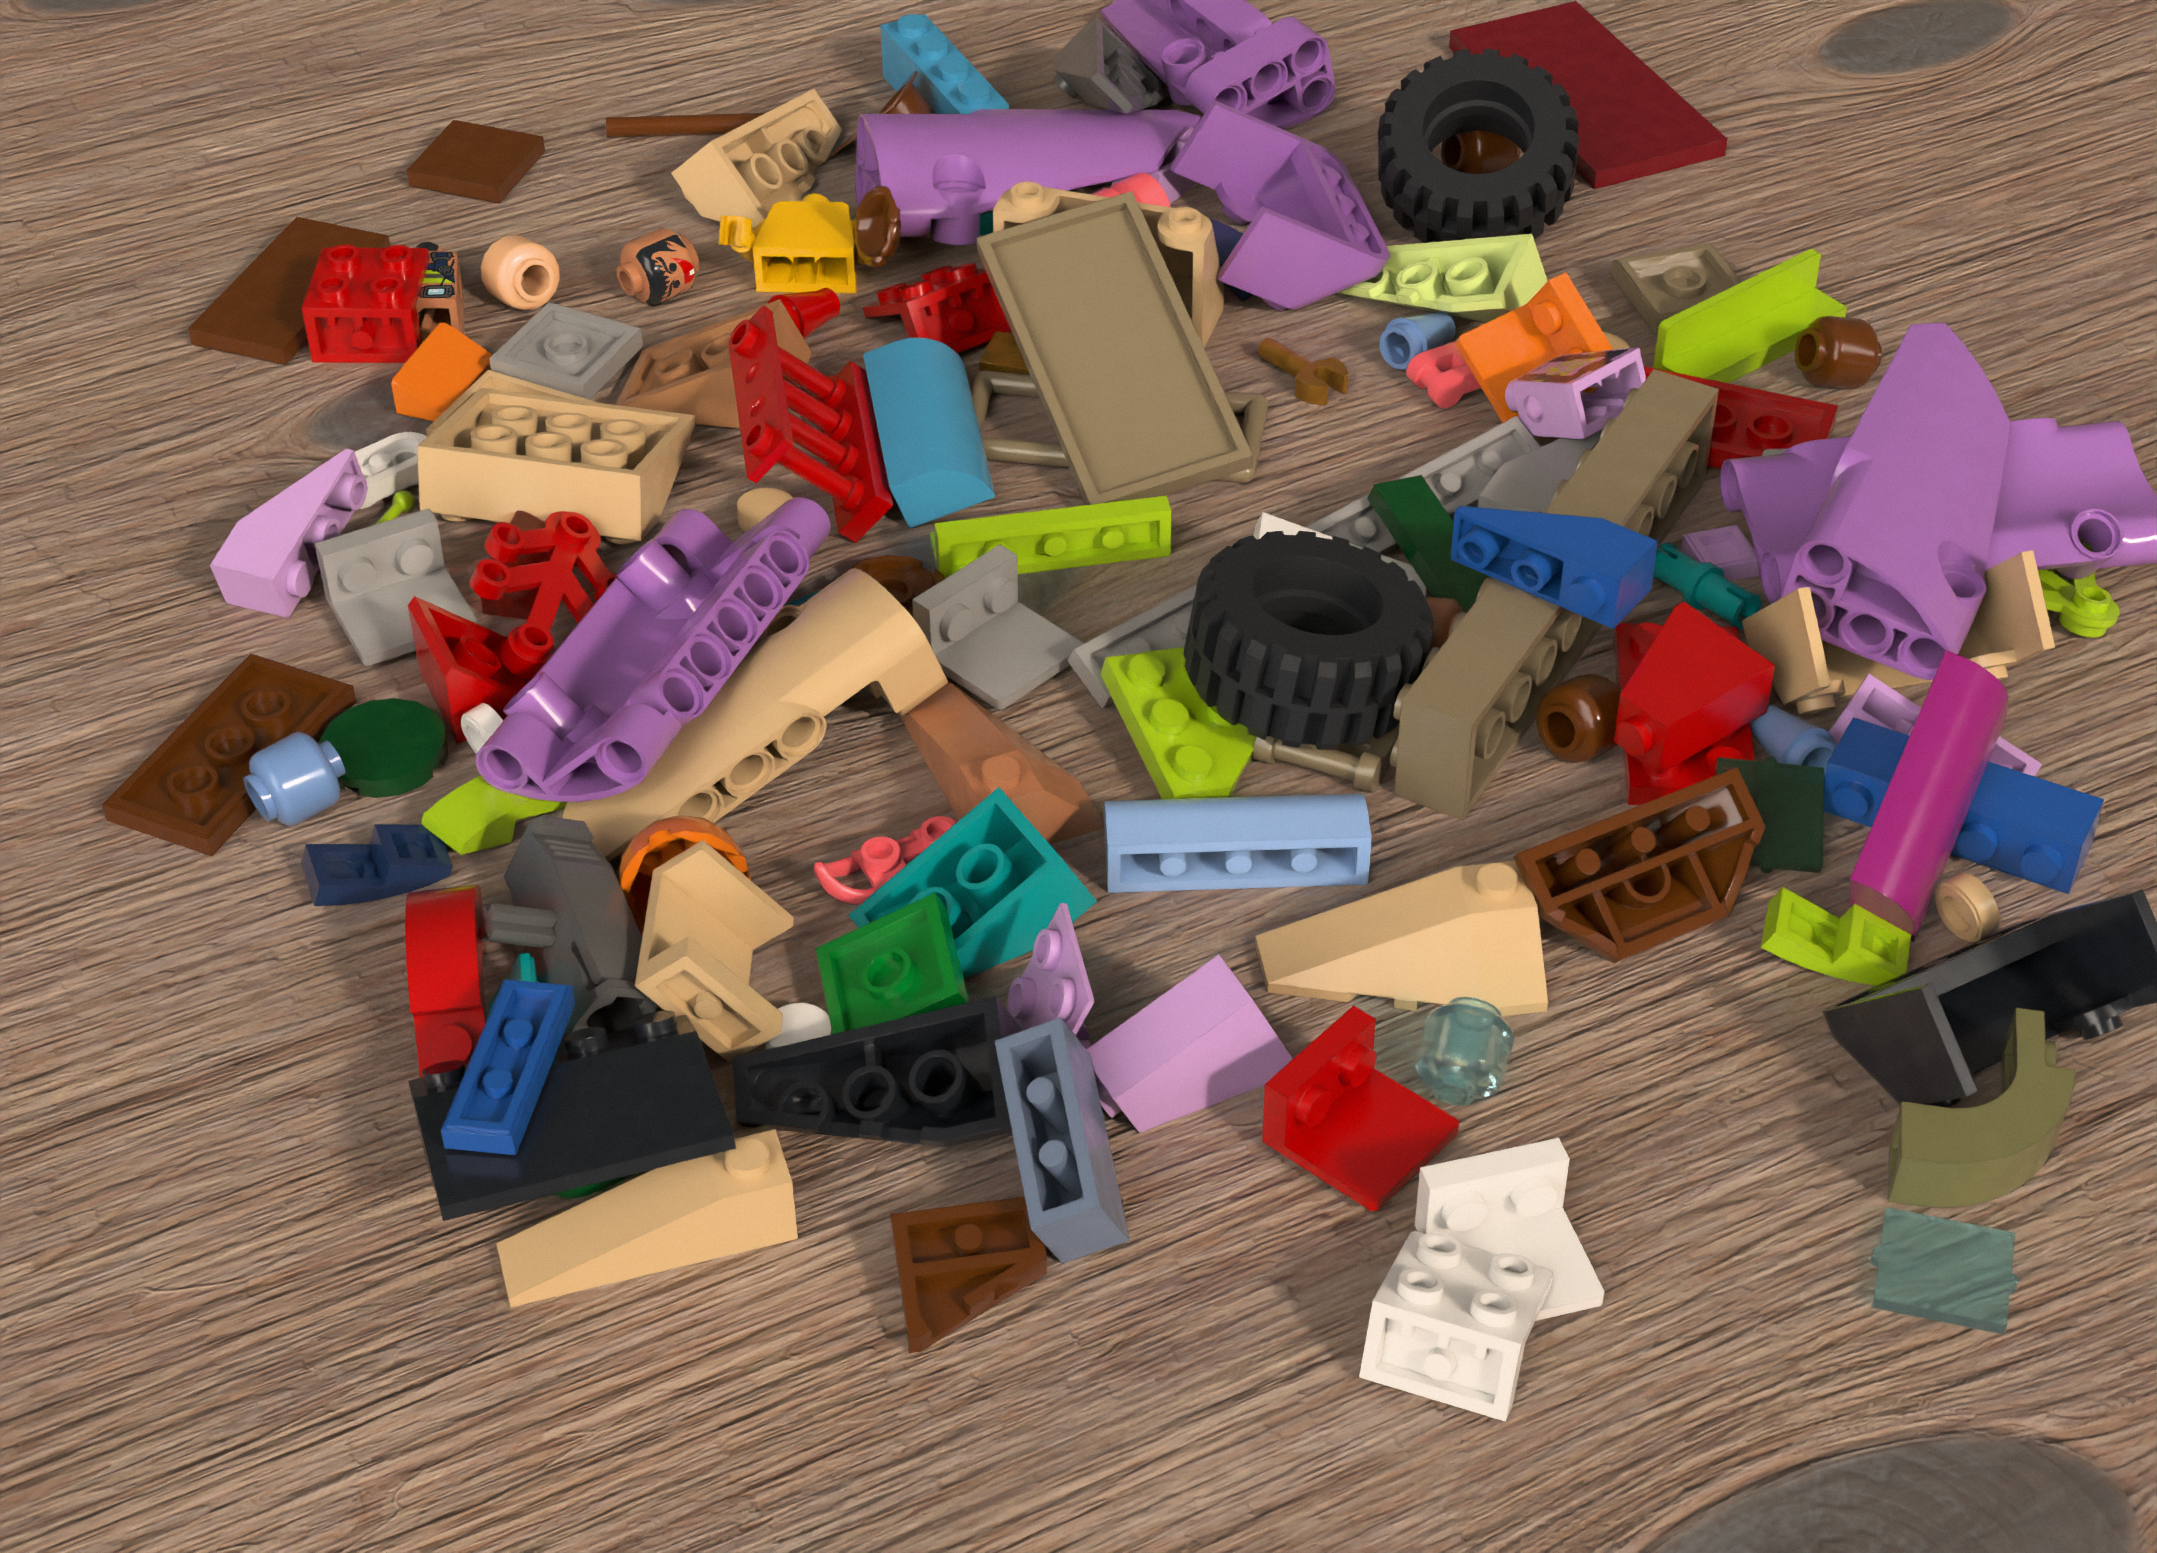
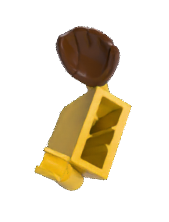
(815, 242)

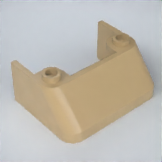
(1812, 672)

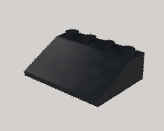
(603, 1114)

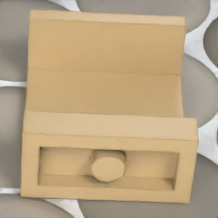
(701, 946)

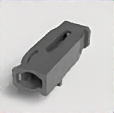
(572, 923)

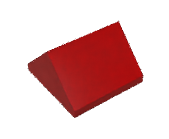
(460, 663)

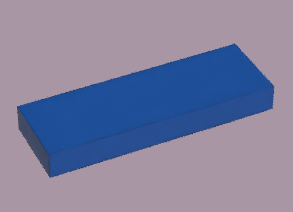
(508, 1067)

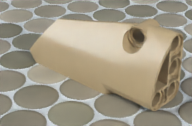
(776, 707)

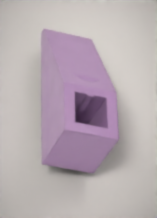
(272, 550)

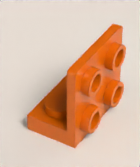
(1527, 337)

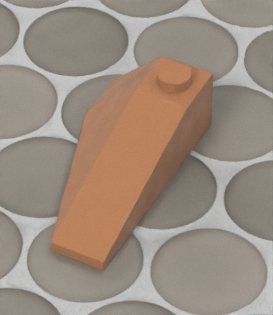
(978, 753)

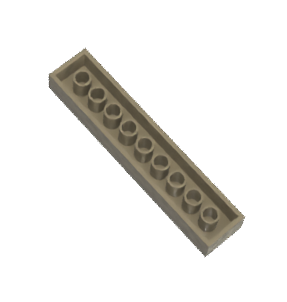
(1515, 647)

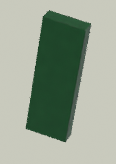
(1425, 537)

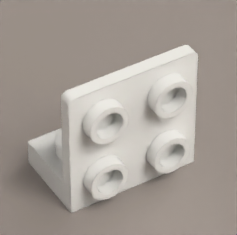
(1513, 1206)
(1454, 1323)

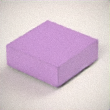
(1724, 548)

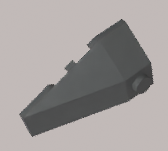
(1106, 71)

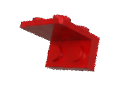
(365, 304)
(947, 306)
(1350, 1119)

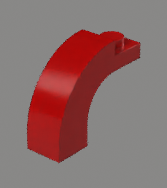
(445, 972)

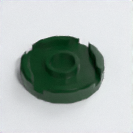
(387, 746)

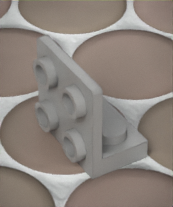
(377, 573)
(988, 636)

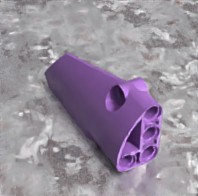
(1229, 56)
(964, 162)
(1910, 510)

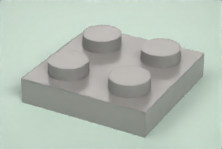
(568, 350)

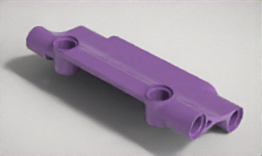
(2051, 492)

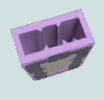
(1553, 397)

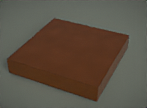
(476, 161)

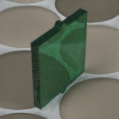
(1791, 809)

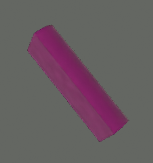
(1930, 794)

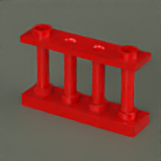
(841, 410)

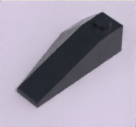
(892, 1081)

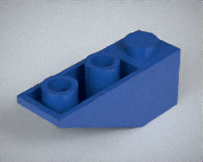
(1559, 558)

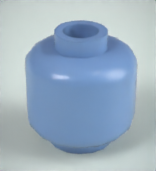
(294, 779)

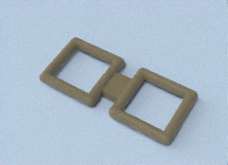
(984, 383)

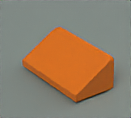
(438, 373)

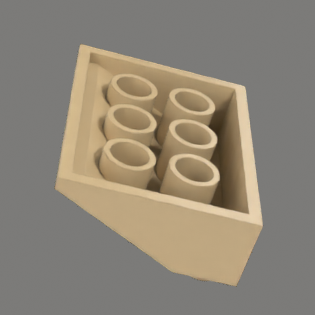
(553, 457)

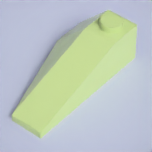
(1481, 276)

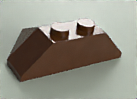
(1648, 868)

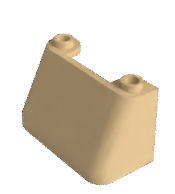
(1180, 233)

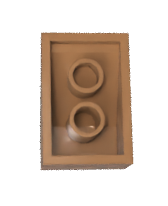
(696, 373)

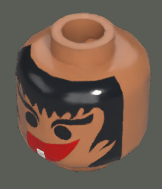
(657, 266)

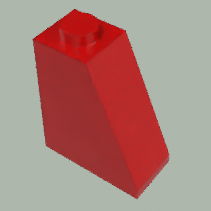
(1690, 691)

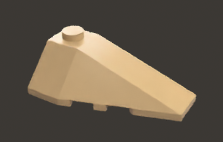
(657, 1222)

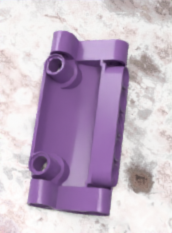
(649, 655)

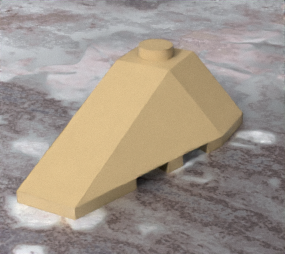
(761, 161)
(1420, 942)

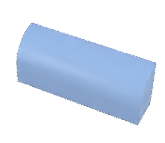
(1236, 842)

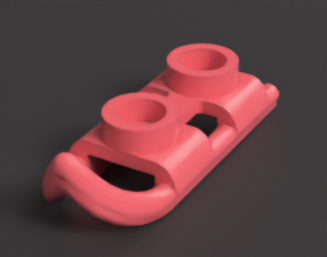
(879, 860)

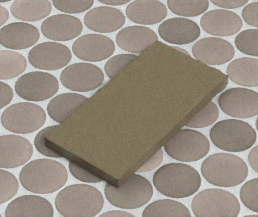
(1113, 353)

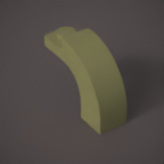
(1989, 1149)

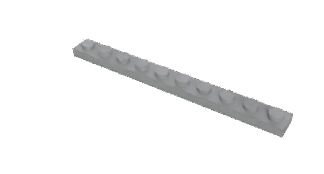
(1454, 478)

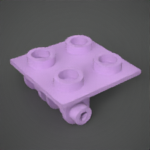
(1054, 981)

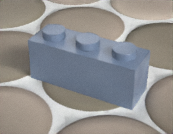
(1061, 1141)

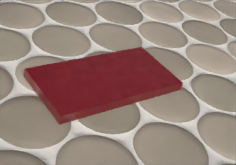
(1624, 110)

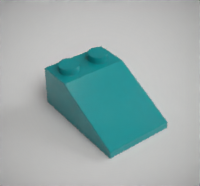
(994, 881)

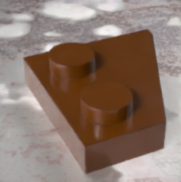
(962, 1263)

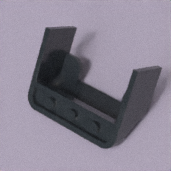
(1952, 1015)

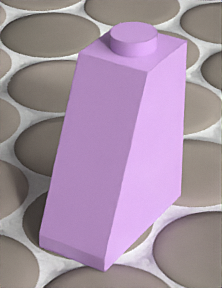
(1187, 1050)

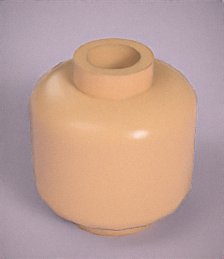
(520, 272)

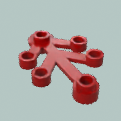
(569, 542)

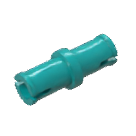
(1704, 585)

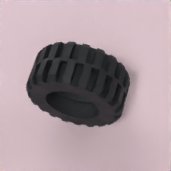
(1487, 96)
(1306, 638)

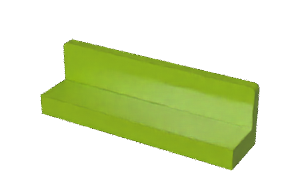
(1746, 322)
(1059, 536)

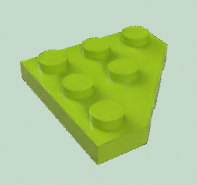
(1174, 730)

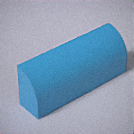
(927, 429)

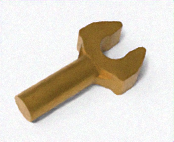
(1310, 377)

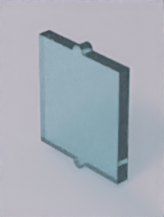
(1944, 1270)

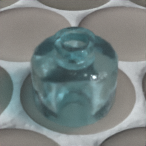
(1464, 1051)

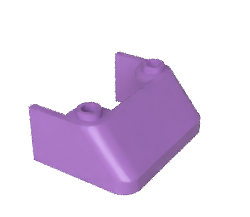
(1303, 207)

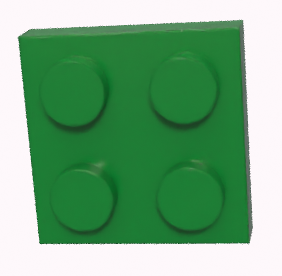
(892, 968)

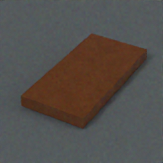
(263, 306)
(194, 780)

